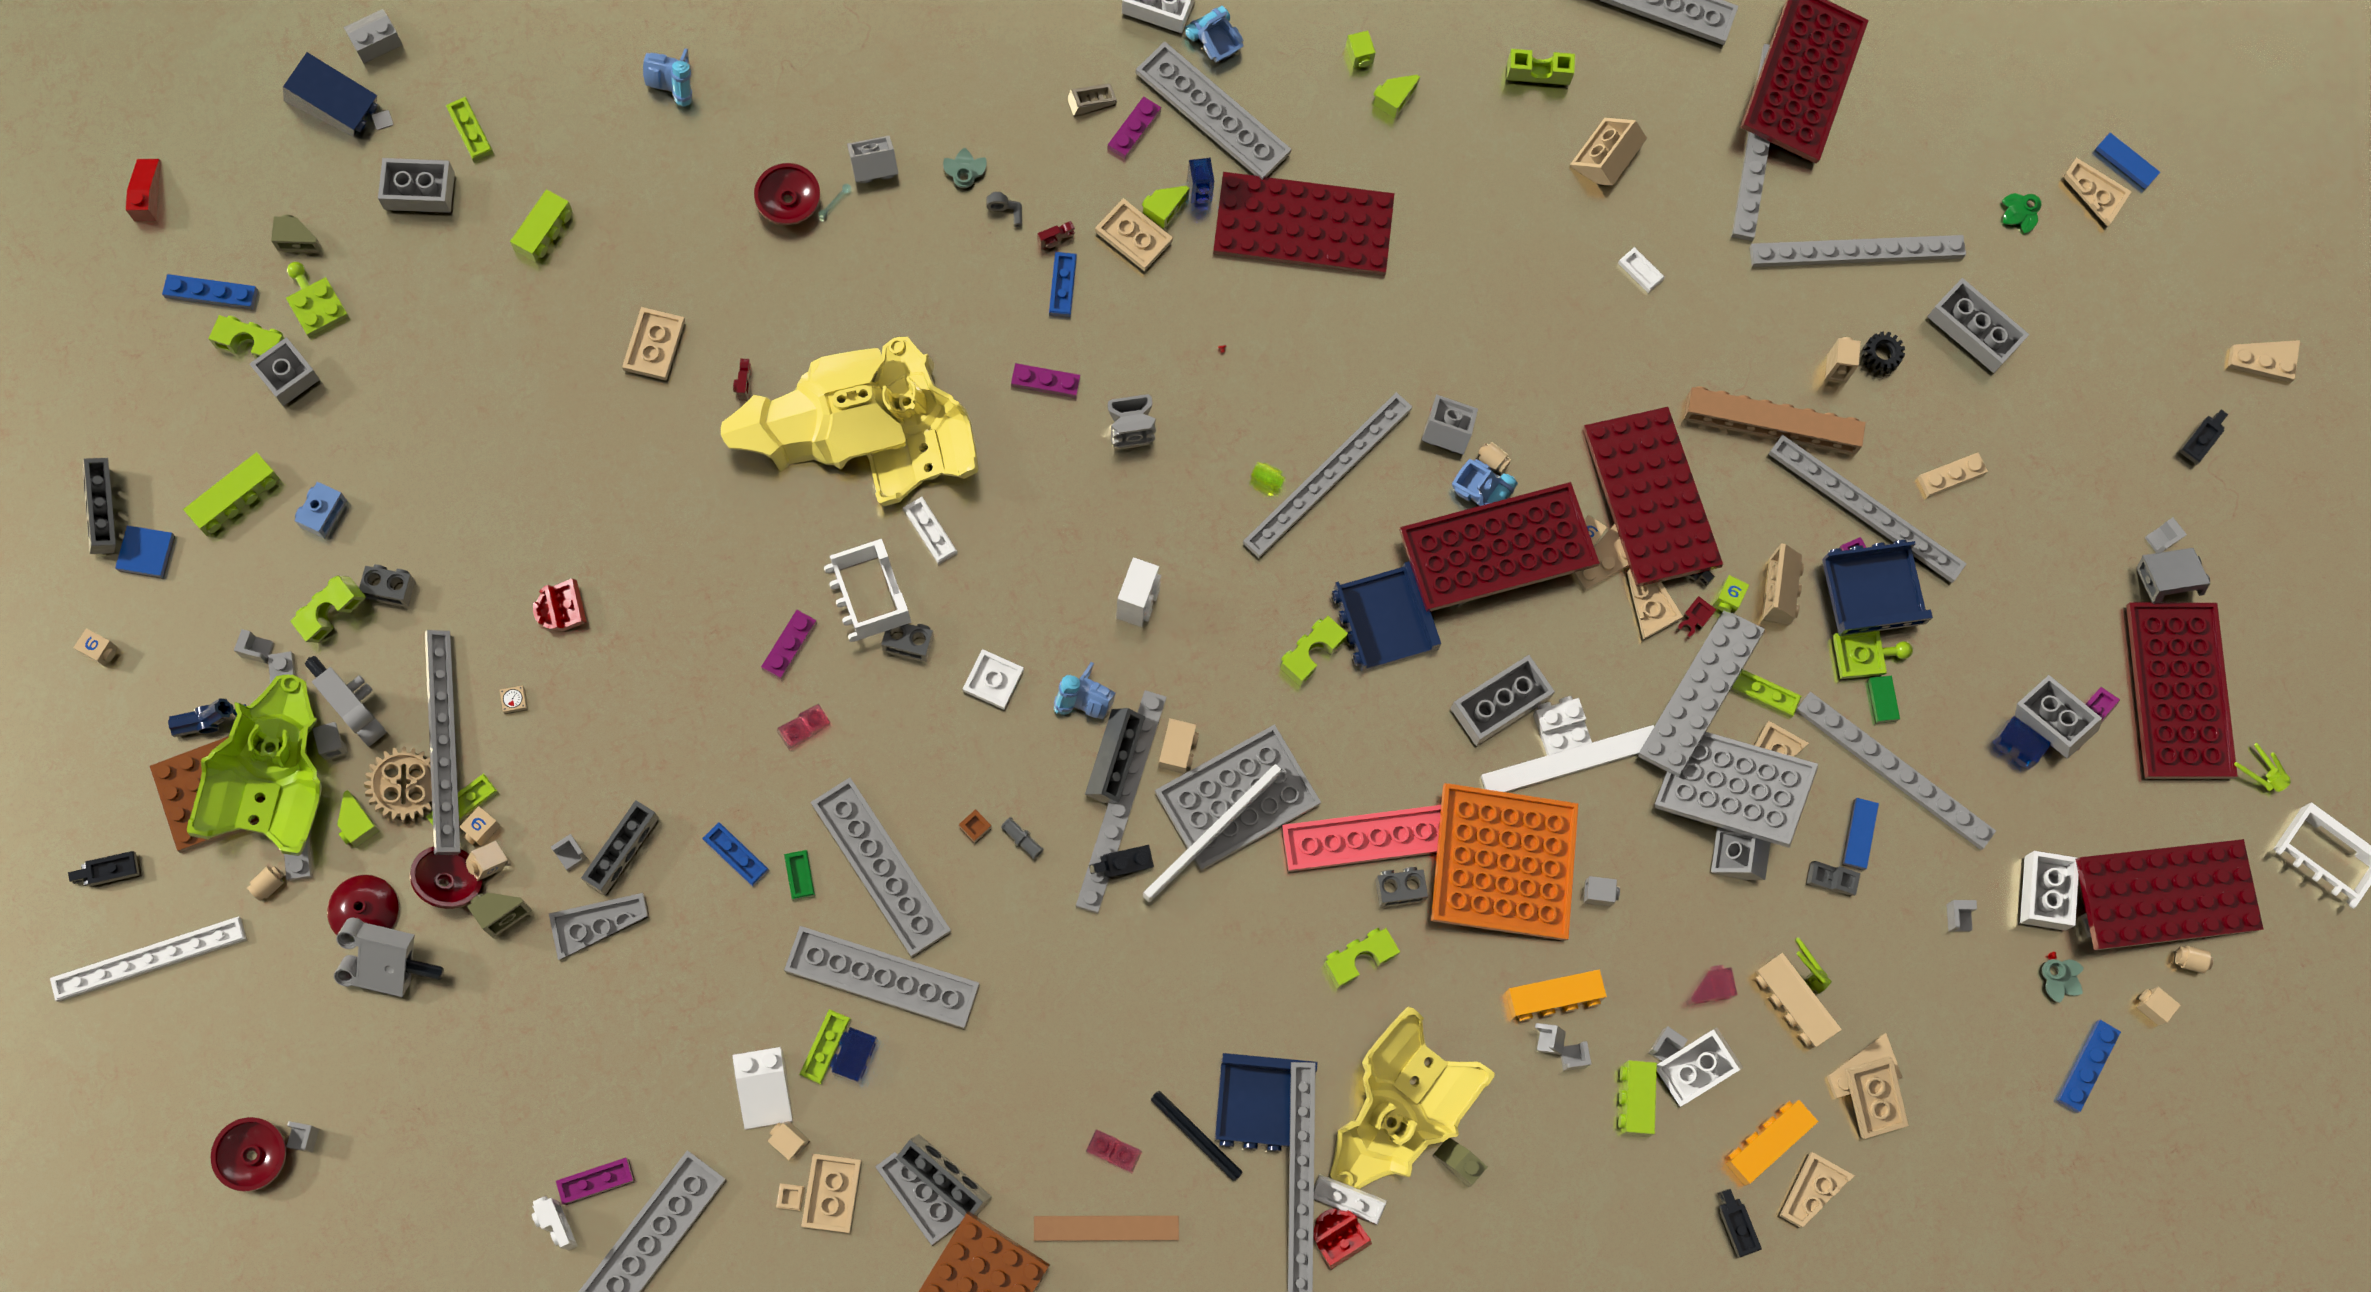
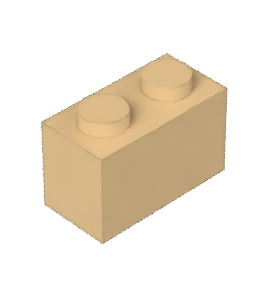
(1843, 359)
(1177, 746)

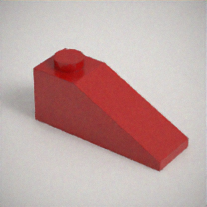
(143, 190)

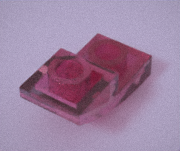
(804, 726)
(1113, 1151)

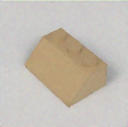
(1609, 150)
(1783, 585)

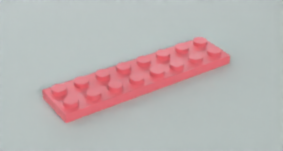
(1361, 838)

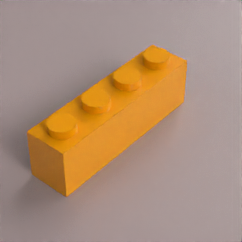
(1556, 994)
(1771, 1142)

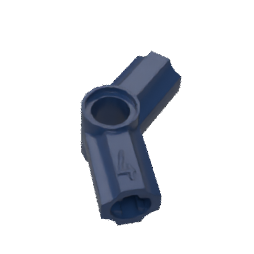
(202, 720)

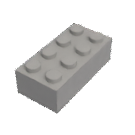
(1978, 325)
(1502, 700)

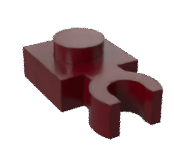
(1052, 236)
(741, 385)
(1698, 614)

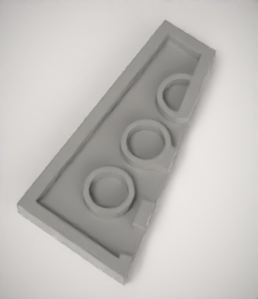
(587, 924)
(927, 1208)

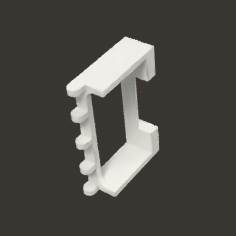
(880, 623)
(2317, 818)

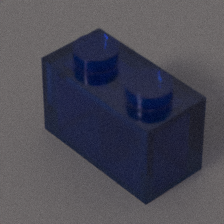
(1200, 180)
(2021, 742)
(854, 1055)

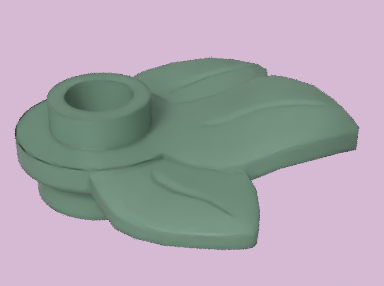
(964, 166)
(2065, 979)

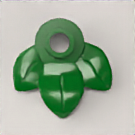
(2020, 213)

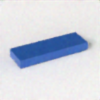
(2127, 160)
(1062, 284)
(1860, 833)
(735, 854)

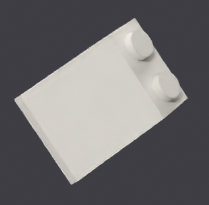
(1698, 1067)
(762, 1087)

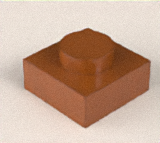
(975, 825)

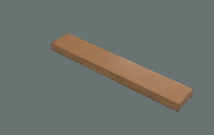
(1106, 1228)

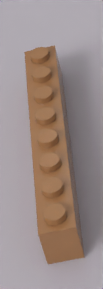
(1774, 420)

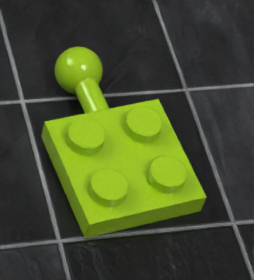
(314, 304)
(1863, 654)

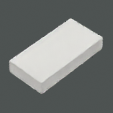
(1641, 270)

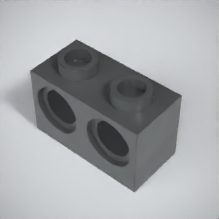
(385, 589)
(905, 645)
(1403, 893)

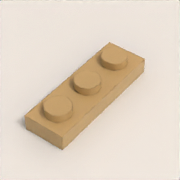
(1952, 474)

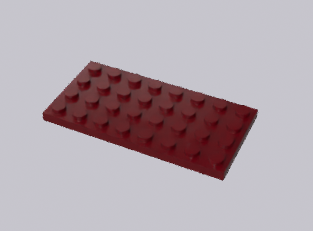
(1804, 76)
(1304, 223)
(1652, 496)
(1499, 546)
(2181, 691)
(2169, 894)

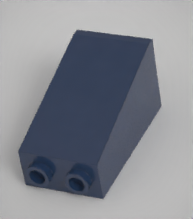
(329, 95)

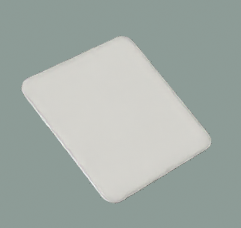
(382, 119)

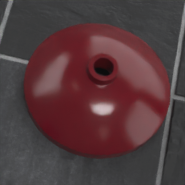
(786, 182)
(432, 870)
(378, 897)
(232, 1154)

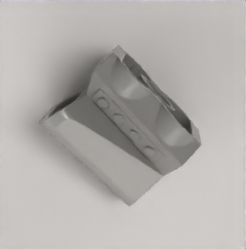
(1131, 421)

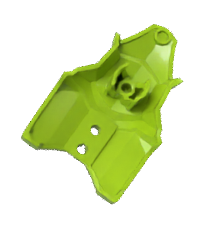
(265, 760)

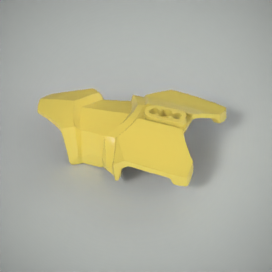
(812, 421)
(928, 421)
(1403, 1116)

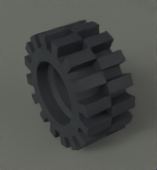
(1888, 342)

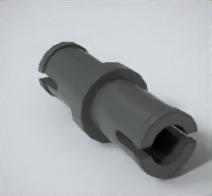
(1022, 838)

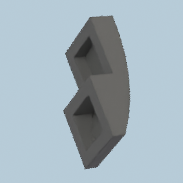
(1833, 878)

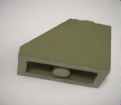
(291, 234)
(1460, 1161)

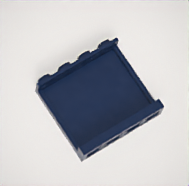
(1875, 588)
(1386, 618)
(1254, 1102)

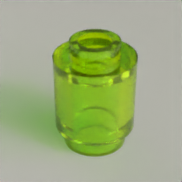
(1268, 476)

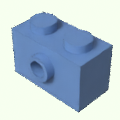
(320, 509)

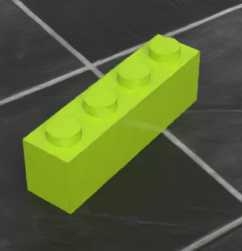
(231, 494)

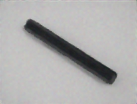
(1196, 1135)

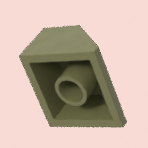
(497, 911)

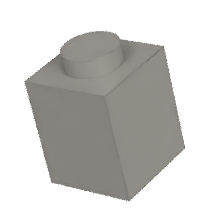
(1601, 891)

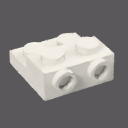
(1562, 725)
(551, 1218)

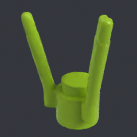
(2276, 777)
(1818, 978)

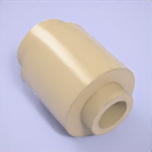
(1494, 457)
(266, 882)
(2194, 959)

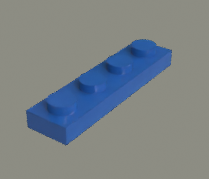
(209, 291)
(2088, 1066)

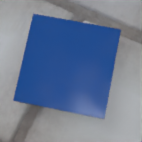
(144, 551)

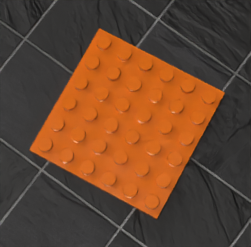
(1505, 862)

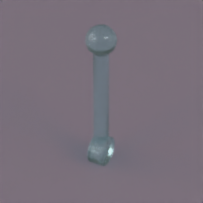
(846, 188)

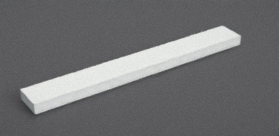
(1567, 761)
(1212, 833)
(148, 959)

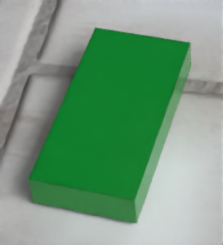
(1883, 699)
(799, 875)

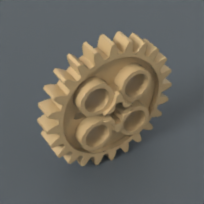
(382, 784)

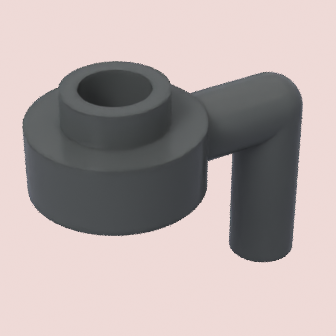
(999, 202)

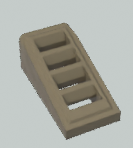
(1078, 101)

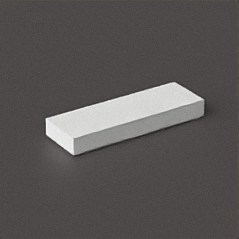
(930, 530)
(1349, 1198)

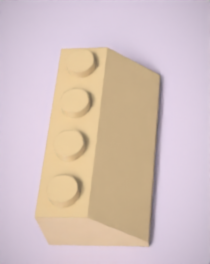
(1797, 1000)

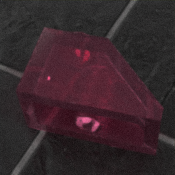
(1714, 986)

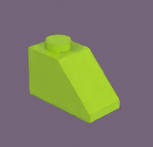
(1395, 94)
(1164, 204)
(354, 821)

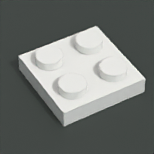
(993, 679)

